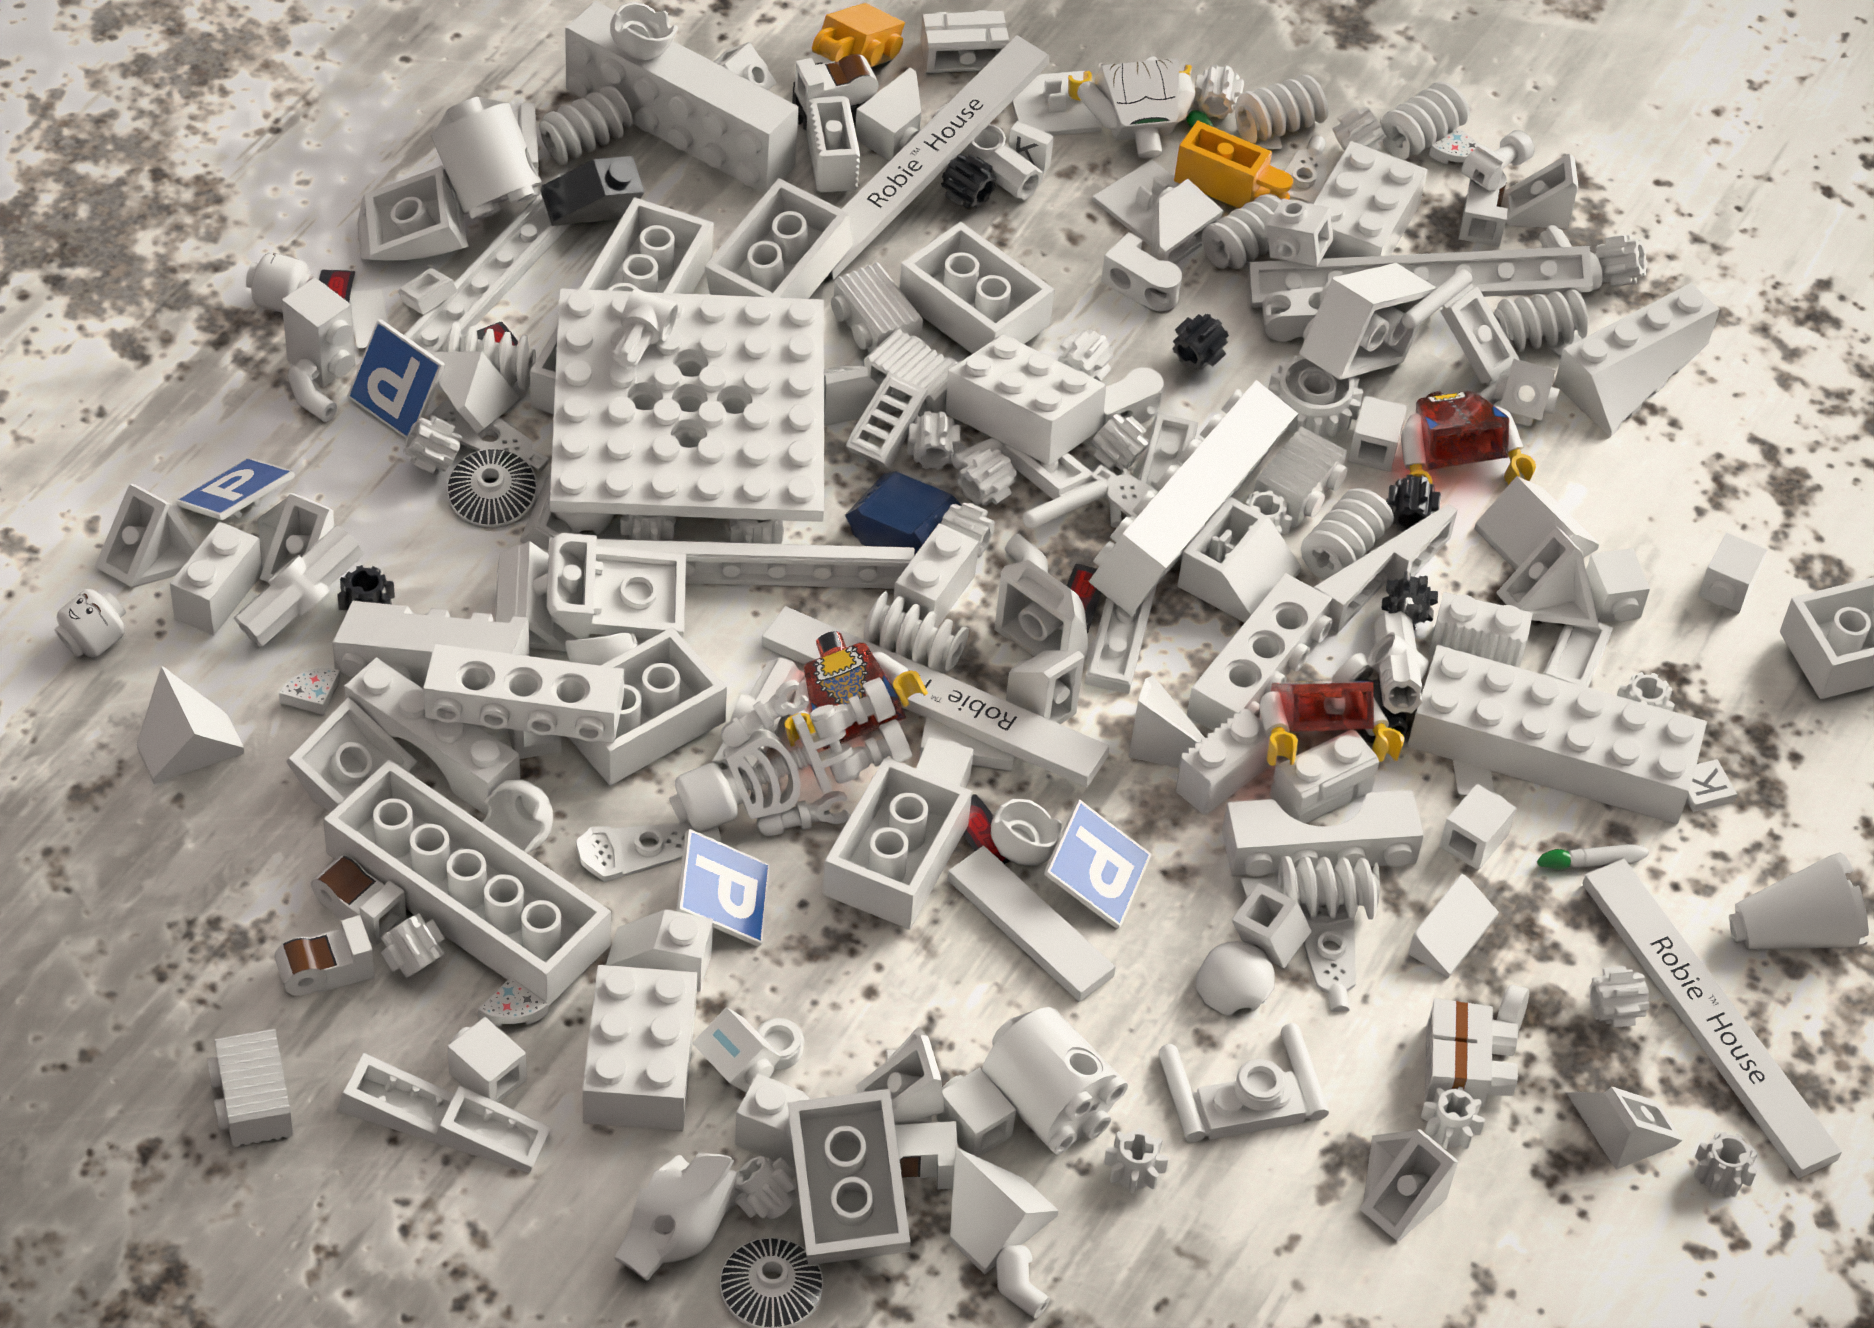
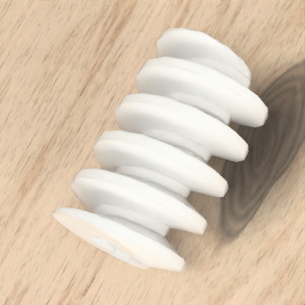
(1280, 108)
(1424, 120)
(585, 123)
(1240, 235)
(1543, 317)
(510, 361)
(1346, 532)
(913, 637)
(1331, 887)

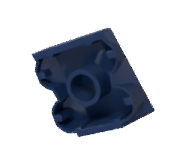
(898, 512)

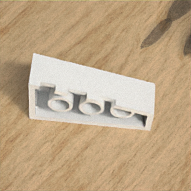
(408, 639)

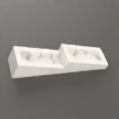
(1406, 552)
(456, 1120)

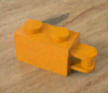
(862, 32)
(1228, 167)

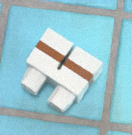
(1461, 1051)

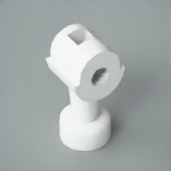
(1487, 165)

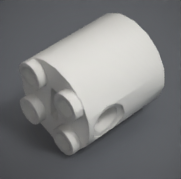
(485, 156)
(1053, 1078)

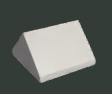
(1523, 520)

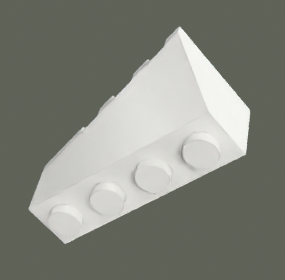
(1635, 356)

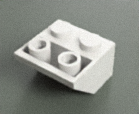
(1236, 560)

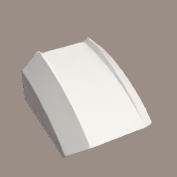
(412, 219)
(1039, 611)

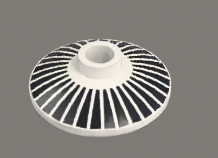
(497, 502)
(767, 1301)

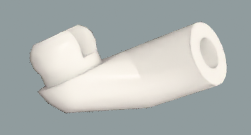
(305, 392)
(1023, 550)
(1014, 1280)

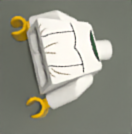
(1137, 100)

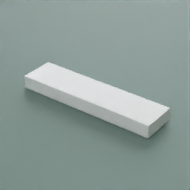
(1031, 923)

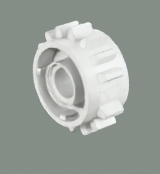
(1317, 396)

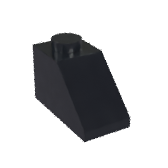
(593, 191)

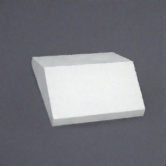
(344, 755)

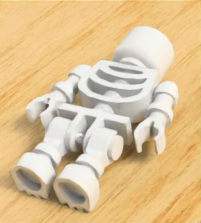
(711, 795)

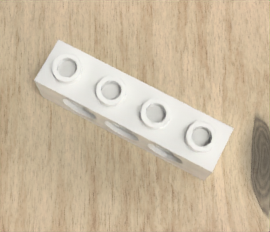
(1261, 652)
(523, 693)

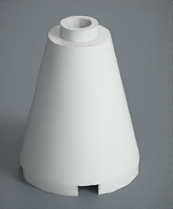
(1804, 910)

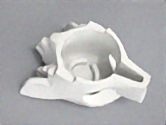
(678, 1212)

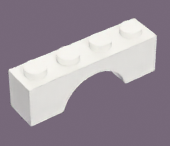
(463, 751)
(1381, 832)

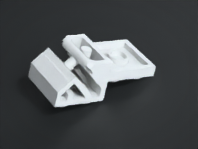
(589, 590)

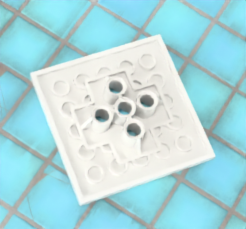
(704, 423)

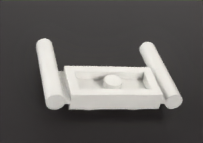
(1472, 326)
(1063, 480)
(1218, 1112)

